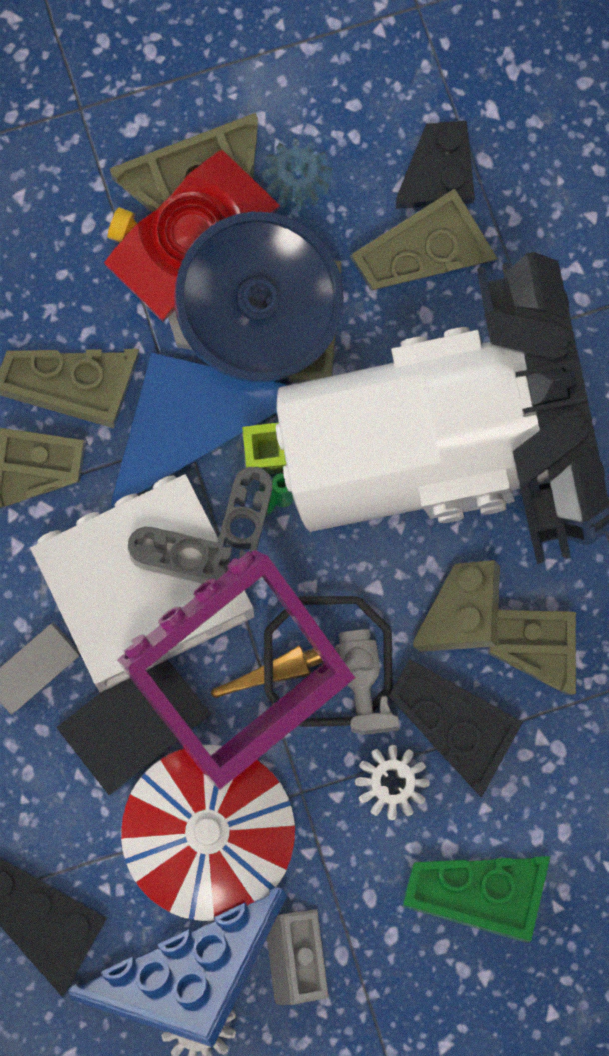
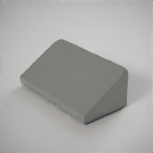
(297, 958)

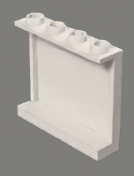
(112, 599)

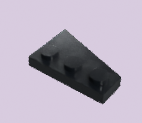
(47, 924)

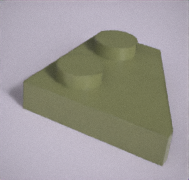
(539, 645)

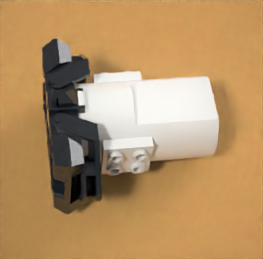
(458, 423)

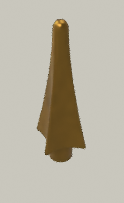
(287, 666)

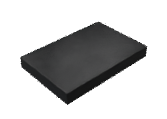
(123, 733)

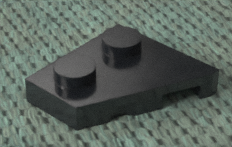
(438, 166)

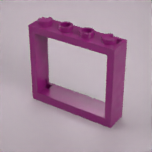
(281, 716)

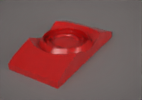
(156, 245)

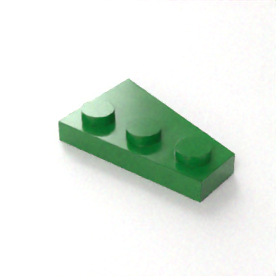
(481, 894)

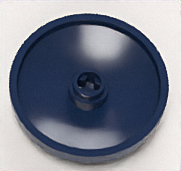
(258, 297)

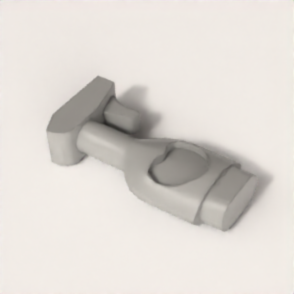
(362, 659)

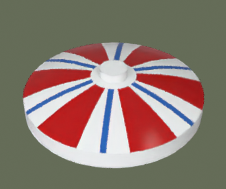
(203, 845)

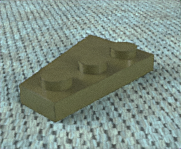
(424, 245)

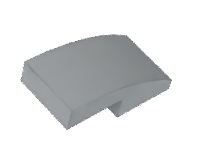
(35, 667)

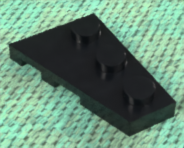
(456, 722)

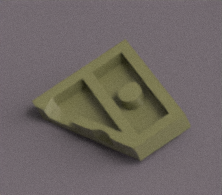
(37, 464)
(463, 610)

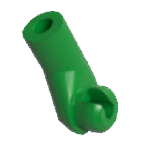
(280, 495)

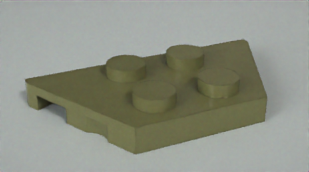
(159, 173)

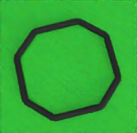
(329, 600)

